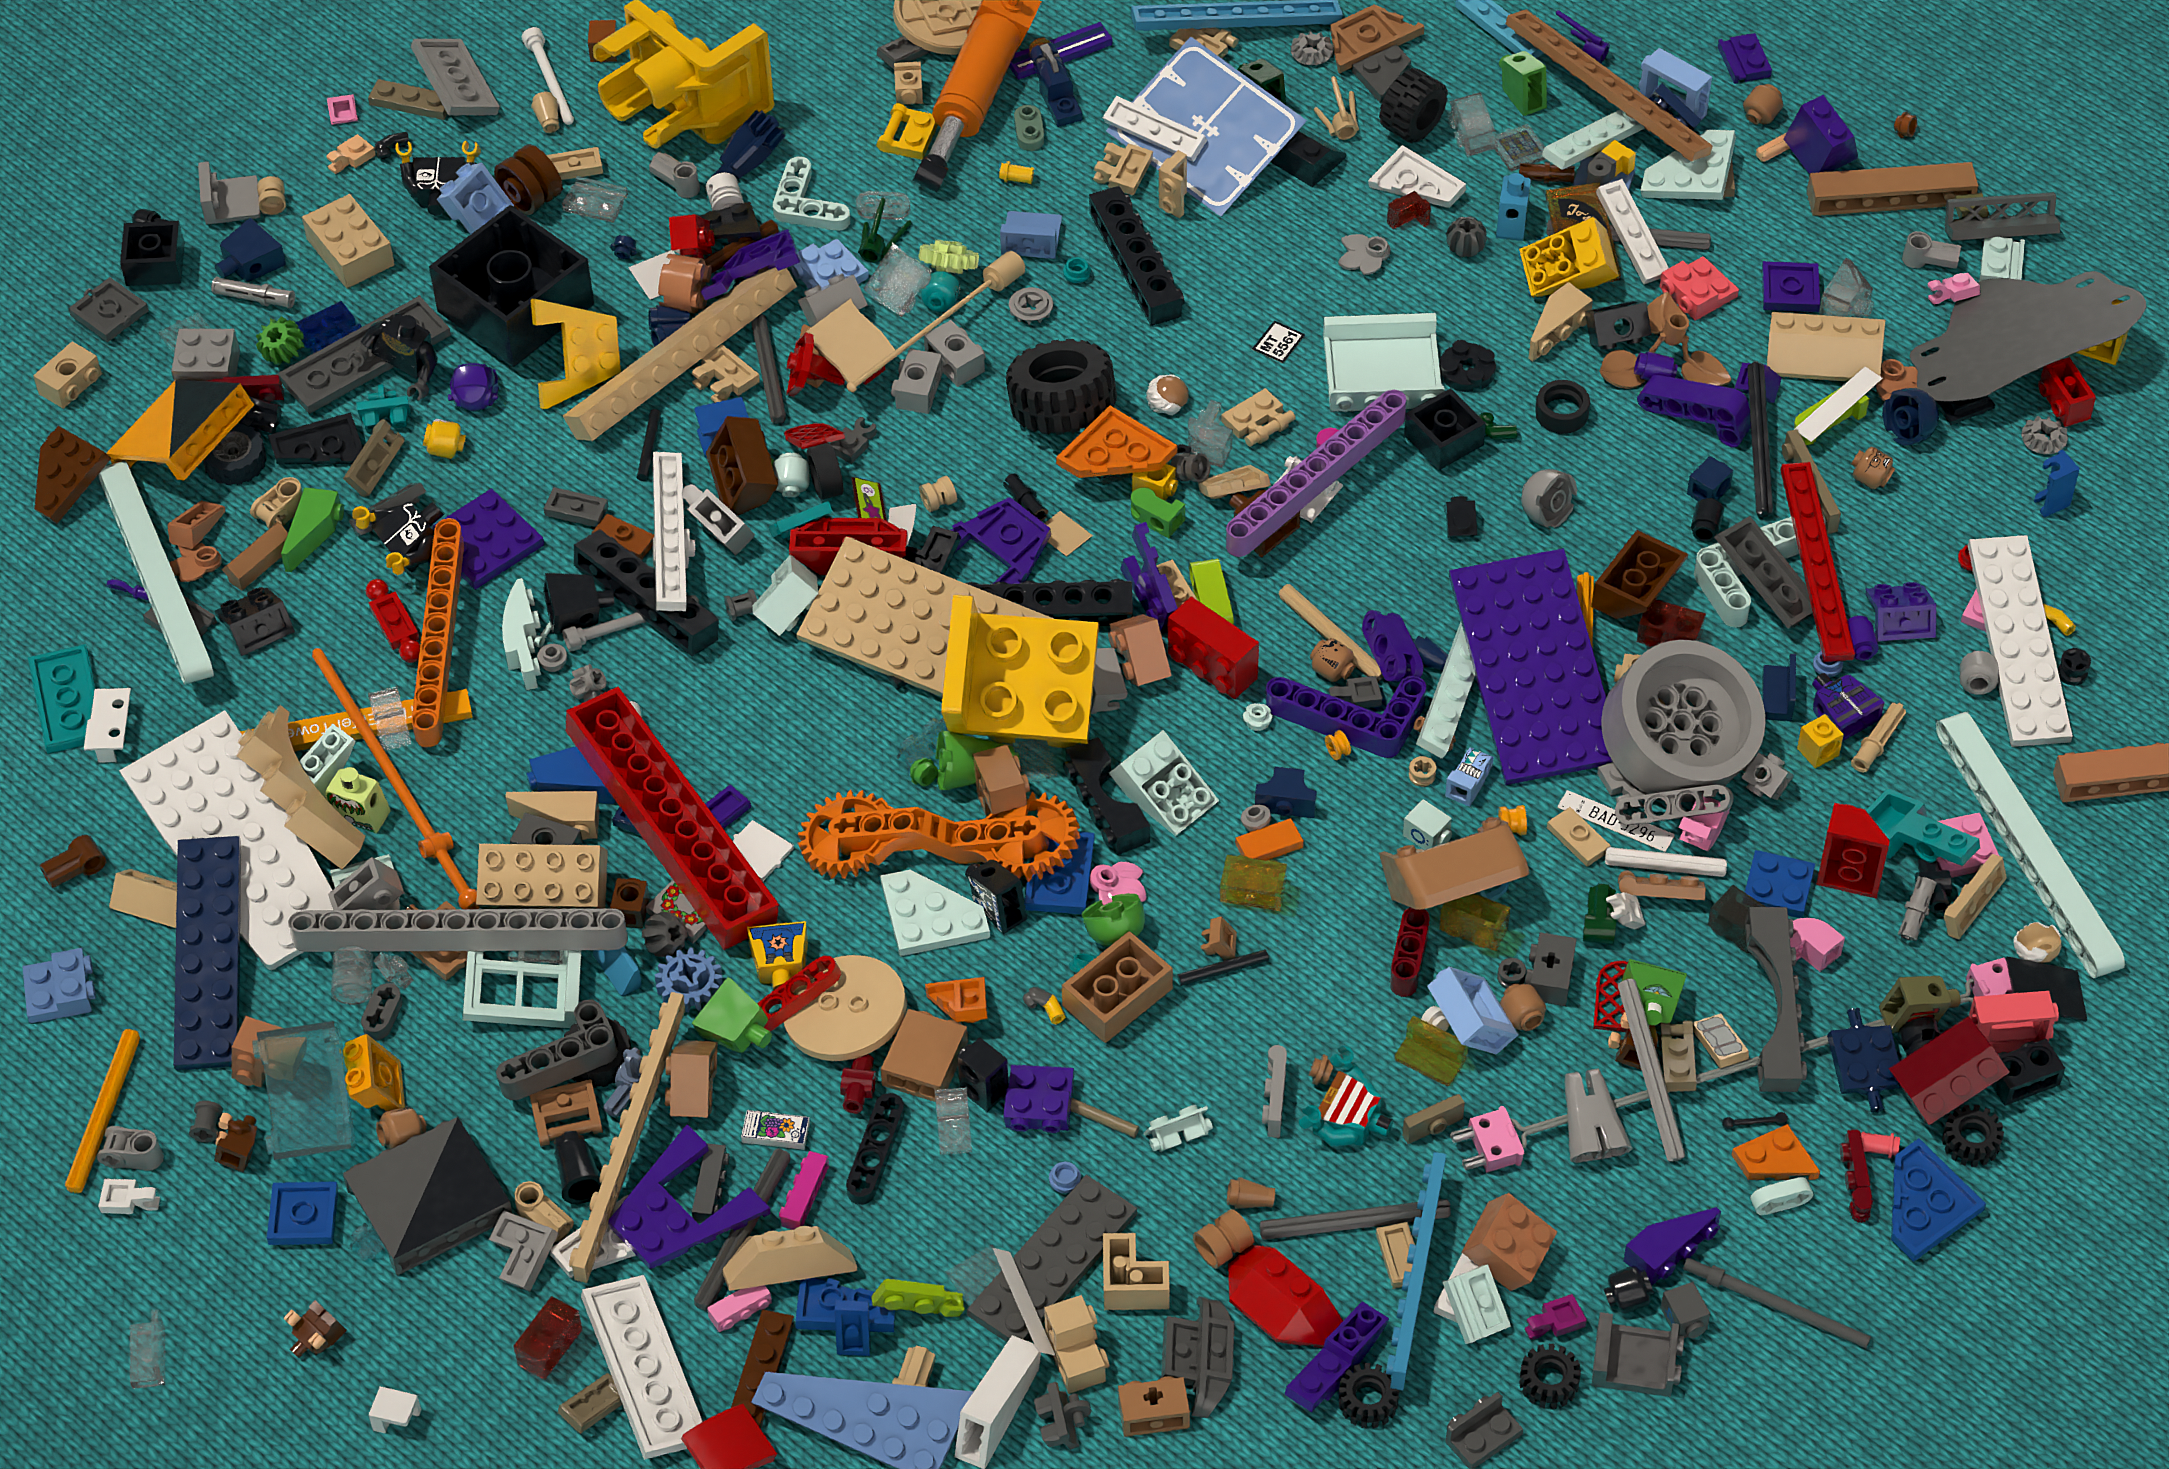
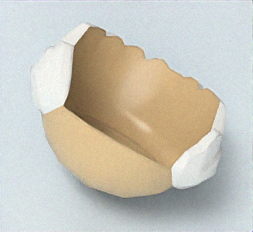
(2038, 943)

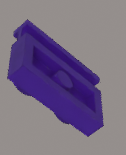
(1744, 58)

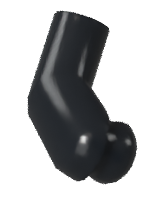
(384, 145)

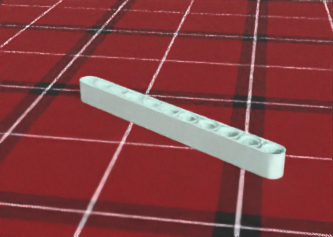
(155, 573)
(2030, 845)

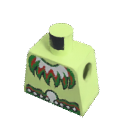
(358, 799)

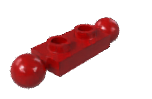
(393, 620)

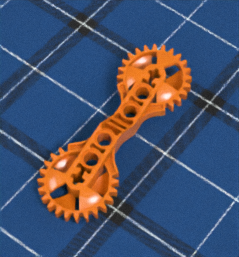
(880, 830)

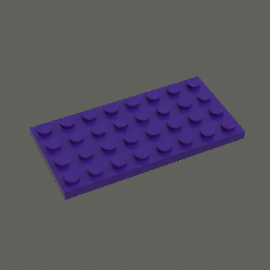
(1533, 665)

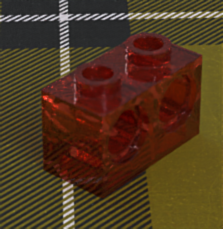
(1668, 623)
(547, 1337)

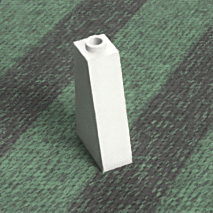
(996, 1402)

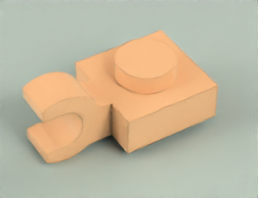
(352, 152)

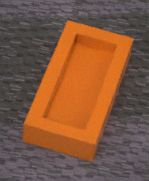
(1270, 841)

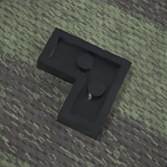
(936, 551)

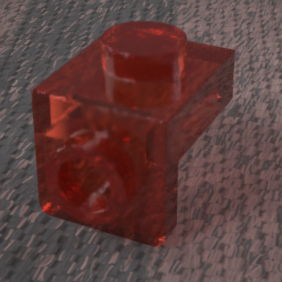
(1408, 208)

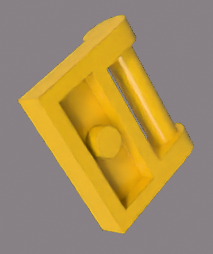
(915, 136)

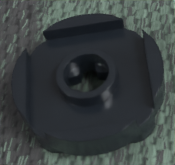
(1467, 354)

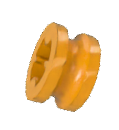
(1337, 745)

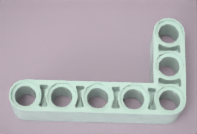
(1718, 573)

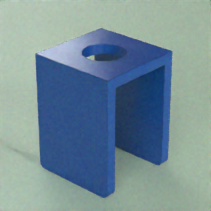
(712, 416)

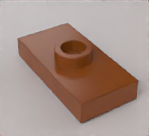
(627, 535)

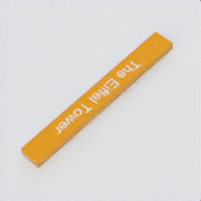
(307, 732)

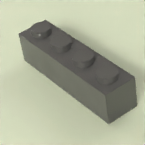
(709, 1182)

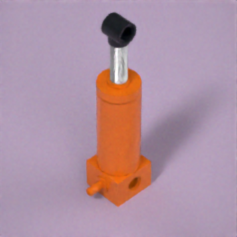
(975, 79)

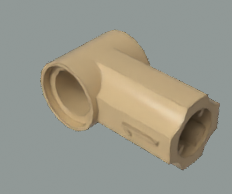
(543, 1210)
(916, 1367)

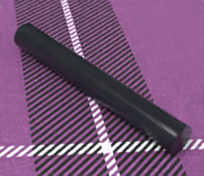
(648, 445)
(1222, 967)

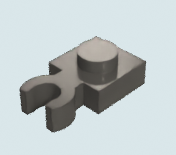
(855, 441)

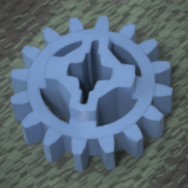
(702, 972)

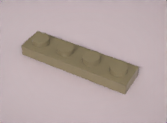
(1796, 452)

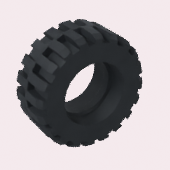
(1060, 386)

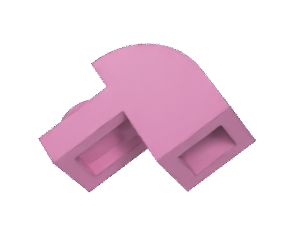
(1703, 829)
(1816, 942)

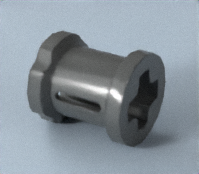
(740, 604)
(206, 1121)

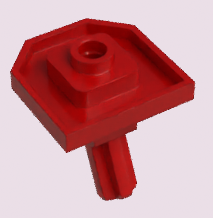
(807, 365)

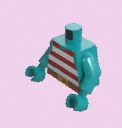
(1348, 1108)

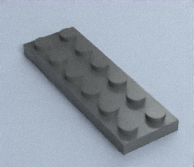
(330, 373)
(1054, 1257)

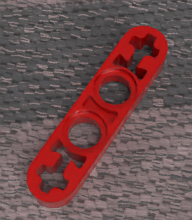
(793, 1003)

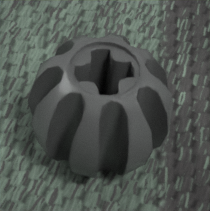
(1466, 236)
(664, 934)

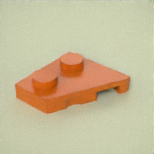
(960, 999)
(1775, 1156)

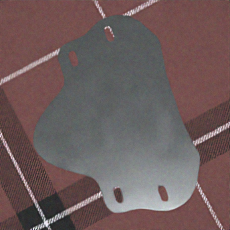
(2019, 329)

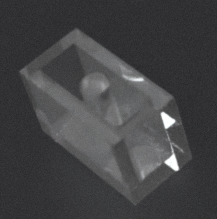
(1473, 124)

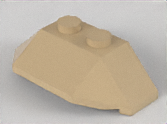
(787, 1257)

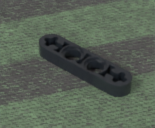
(875, 1148)

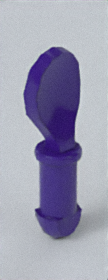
(137, 592)

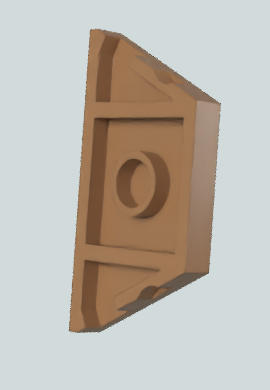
(1368, 34)

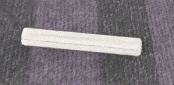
(1666, 862)

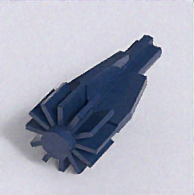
(751, 144)

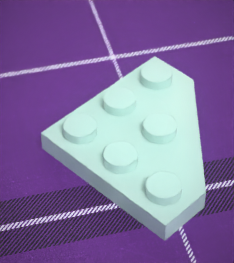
(1694, 179)
(929, 914)

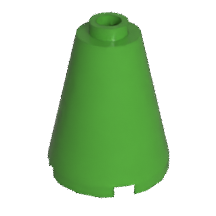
(956, 758)

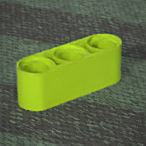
(1210, 587)

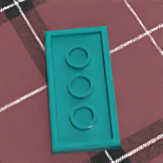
(63, 695)

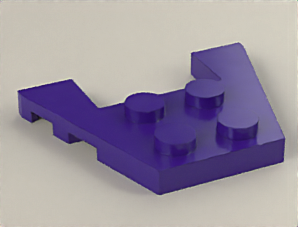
(773, 251)
(1009, 535)
(1148, 584)

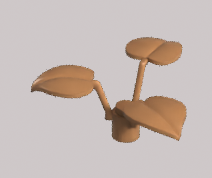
(1671, 324)

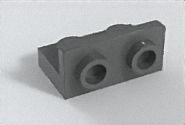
(1482, 1431)

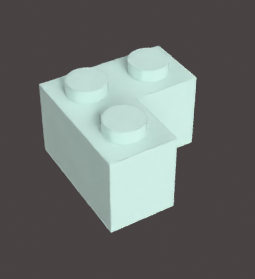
(788, 595)

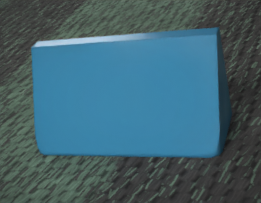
(619, 969)

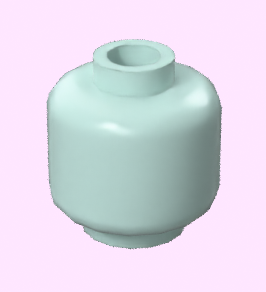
(791, 474)

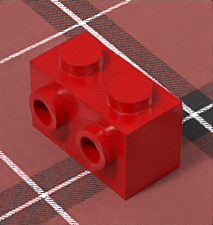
(691, 235)
(2067, 392)

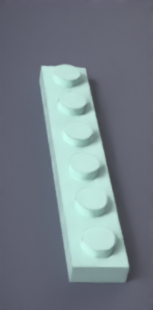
(1591, 139)
(1448, 698)

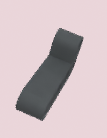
(521, 1074)

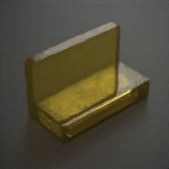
(1431, 1051)

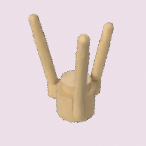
(1343, 124)

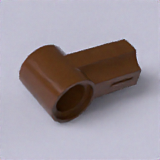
(81, 857)

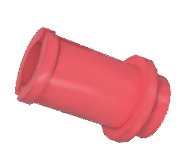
(1880, 1144)

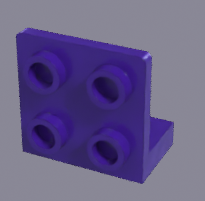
(1903, 611)

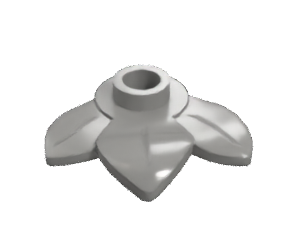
(1364, 253)

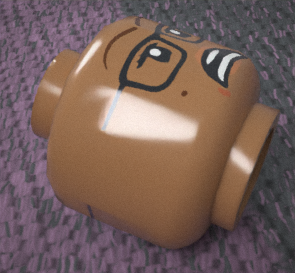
(1872, 467)

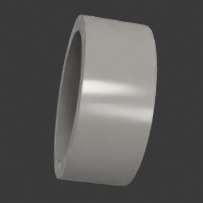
(1722, 700)

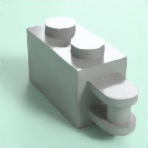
(717, 518)

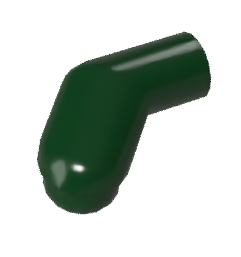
(1497, 431)

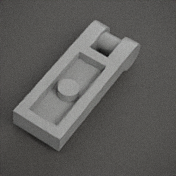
(1275, 1090)

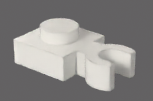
(1626, 910)

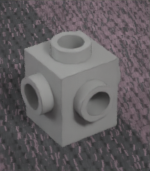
(1775, 780)

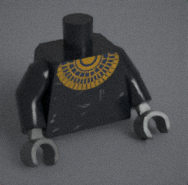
(403, 346)

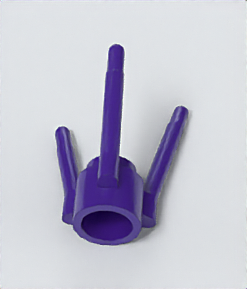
(1593, 44)

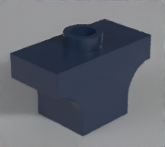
(1287, 794)

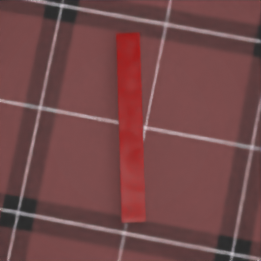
(1817, 562)

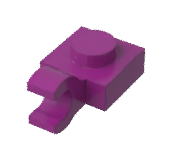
(1559, 1315)

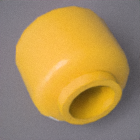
(443, 438)

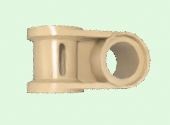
(279, 502)

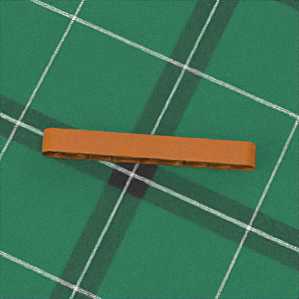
(438, 633)

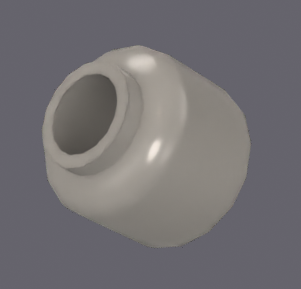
(1979, 672)

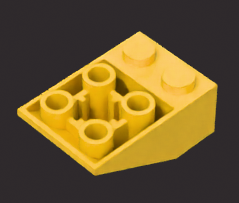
(1573, 256)

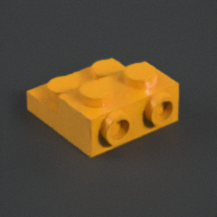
(373, 1074)

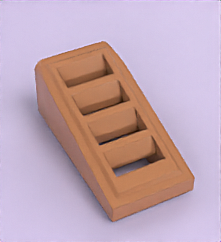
(193, 525)

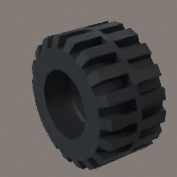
(1413, 105)

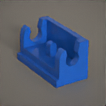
(2060, 484)

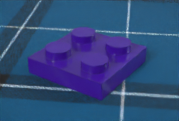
(1790, 286)

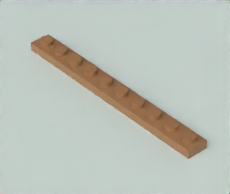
(1609, 85)

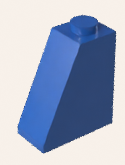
(566, 772)

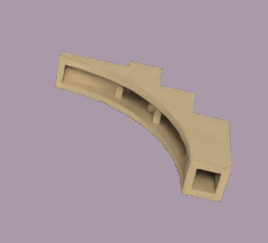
(288, 785)

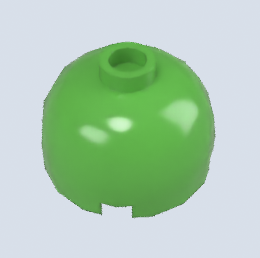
(1113, 920)

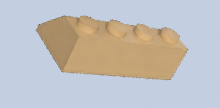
(1824, 346)

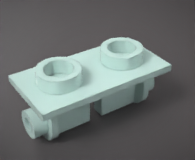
(1166, 1131)

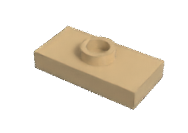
(1578, 836)

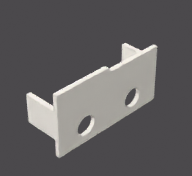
(105, 719)

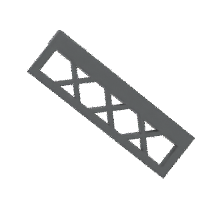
(2001, 225)

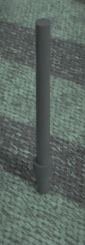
(1716, 1277)

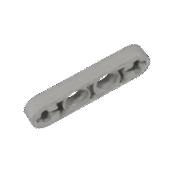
(1673, 801)

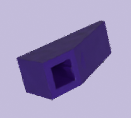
(1668, 1242)

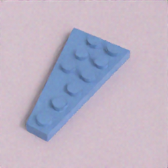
(882, 1420)

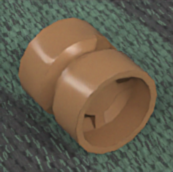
(1219, 1240)

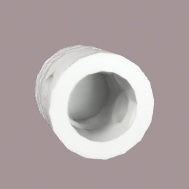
(723, 191)

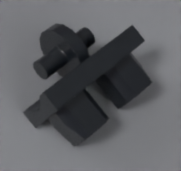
(262, 416)

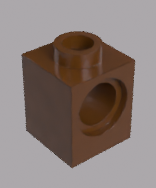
(635, 910)

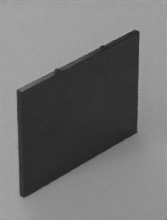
(2059, 981)

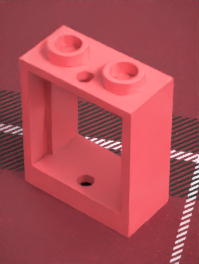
(2014, 1018)

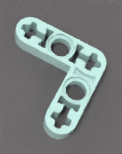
(795, 200)

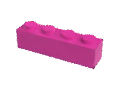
(804, 1191)

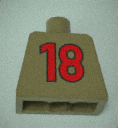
(1917, 998)

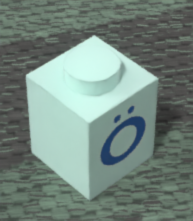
(1427, 826)

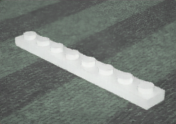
(669, 532)

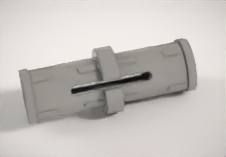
(1917, 908)

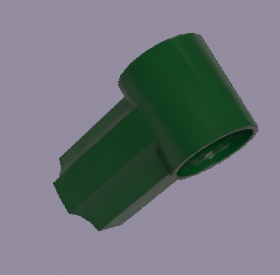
(1598, 923)

